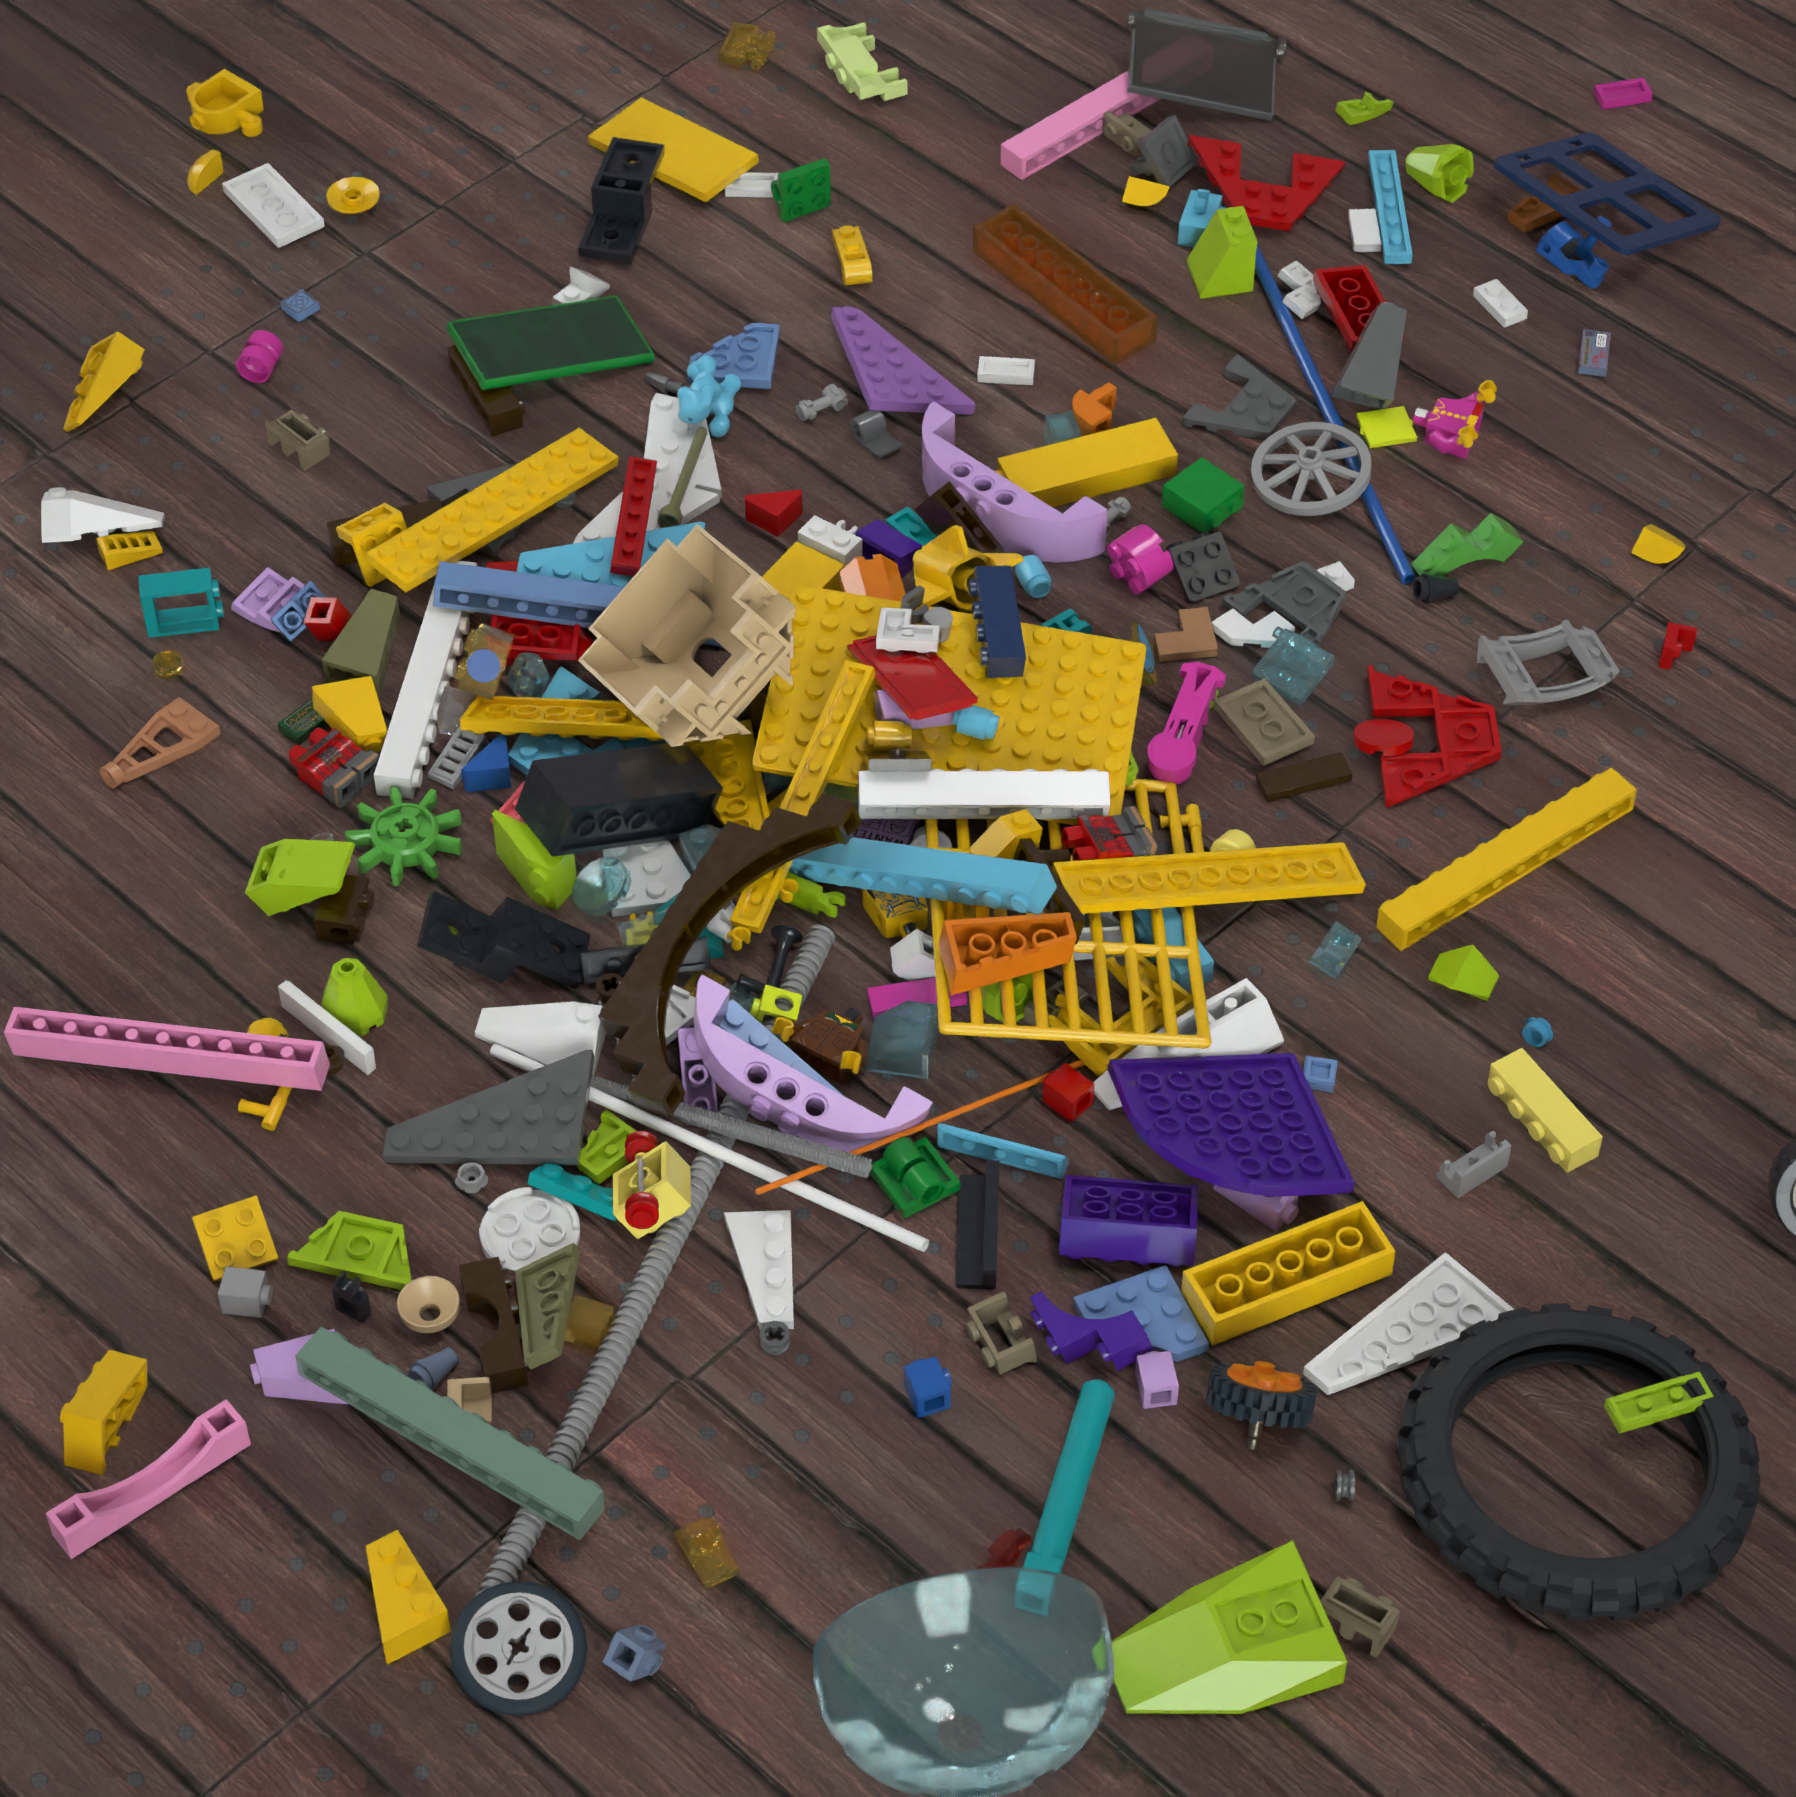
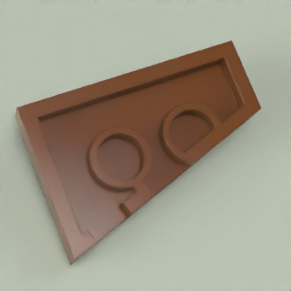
(1533, 212)

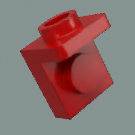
(1676, 638)

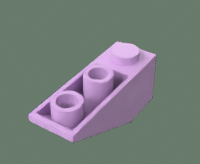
(696, 1079)

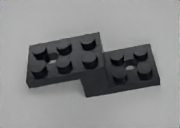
(621, 200)
(503, 939)

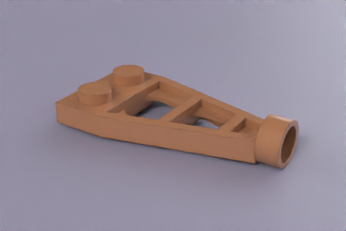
(177, 716)

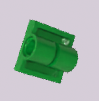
(802, 190)
(914, 1175)

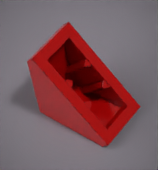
(774, 510)

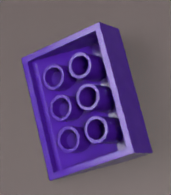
(1129, 1220)

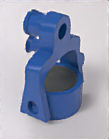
(1563, 242)

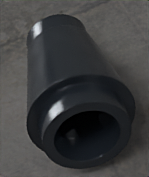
(1434, 587)

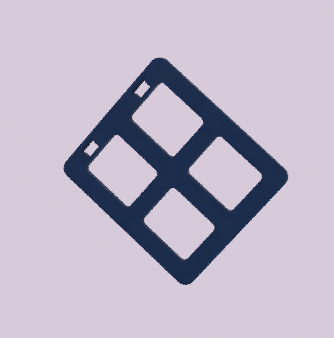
(1614, 193)

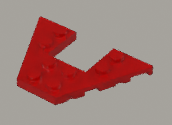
(1265, 203)
(1463, 729)

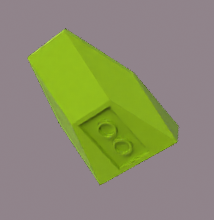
(1231, 1643)

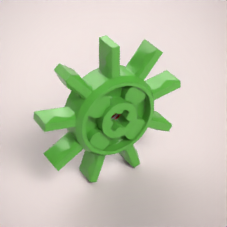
(405, 835)

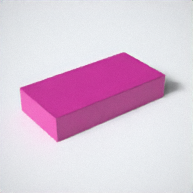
(1622, 93)

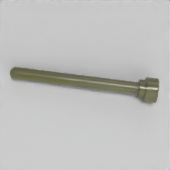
(671, 514)

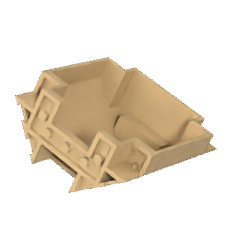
(662, 619)

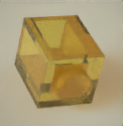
(588, 1322)

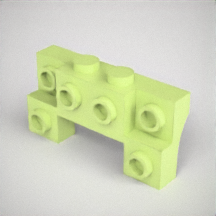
(855, 67)

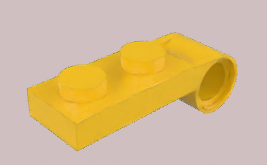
(852, 255)

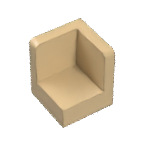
(472, 1395)

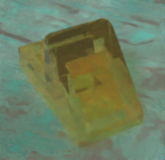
(707, 1551)

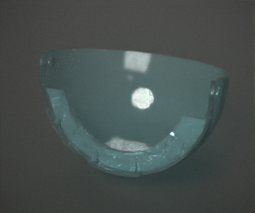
(967, 1680)

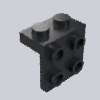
(1204, 566)

